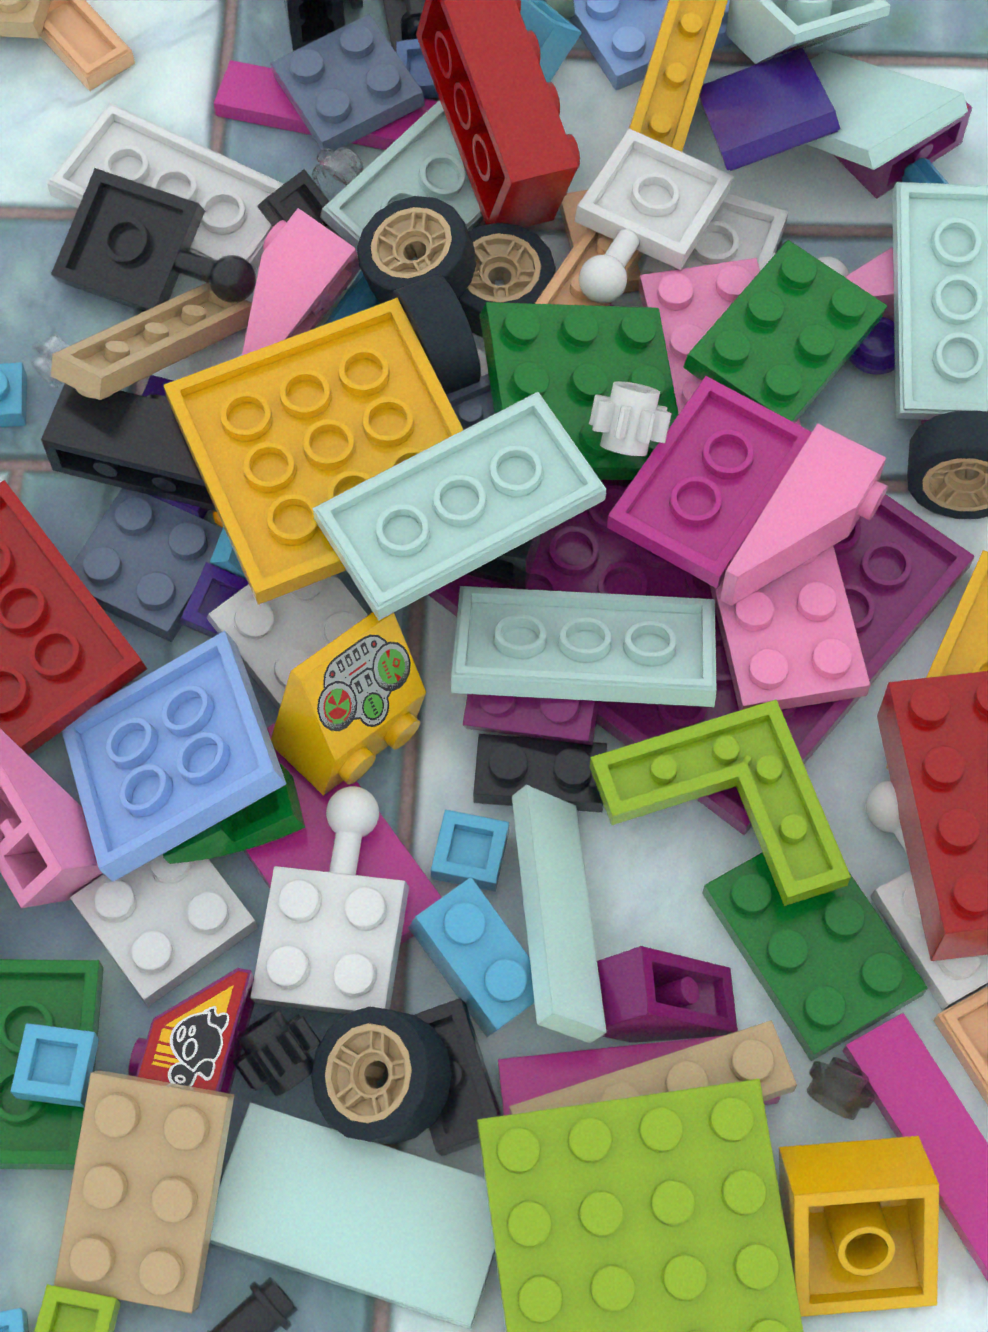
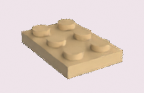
(144, 1191)

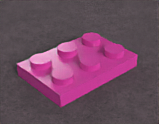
(708, 481)

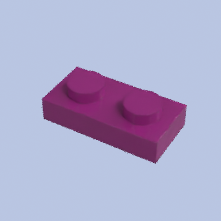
(533, 717)

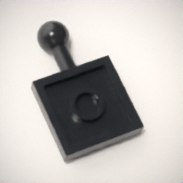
(137, 241)

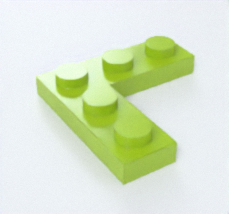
(742, 751)

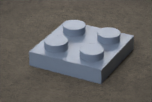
(347, 84)
(146, 561)

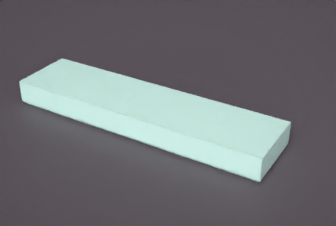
(557, 916)

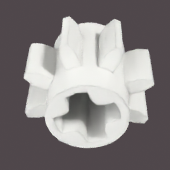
(630, 418)

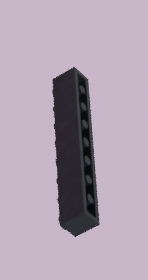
(141, 448)

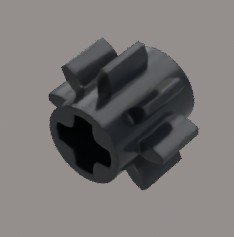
(276, 1052)

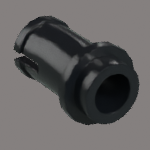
(261, 1311)

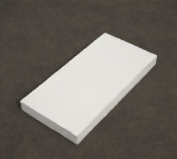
(166, 161)

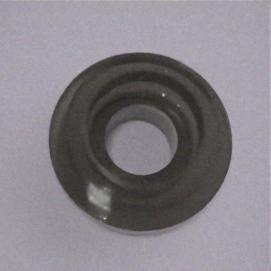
(840, 1087)

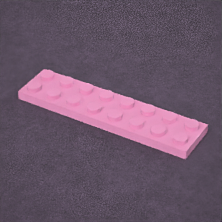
(798, 631)

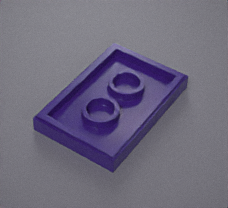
(767, 109)

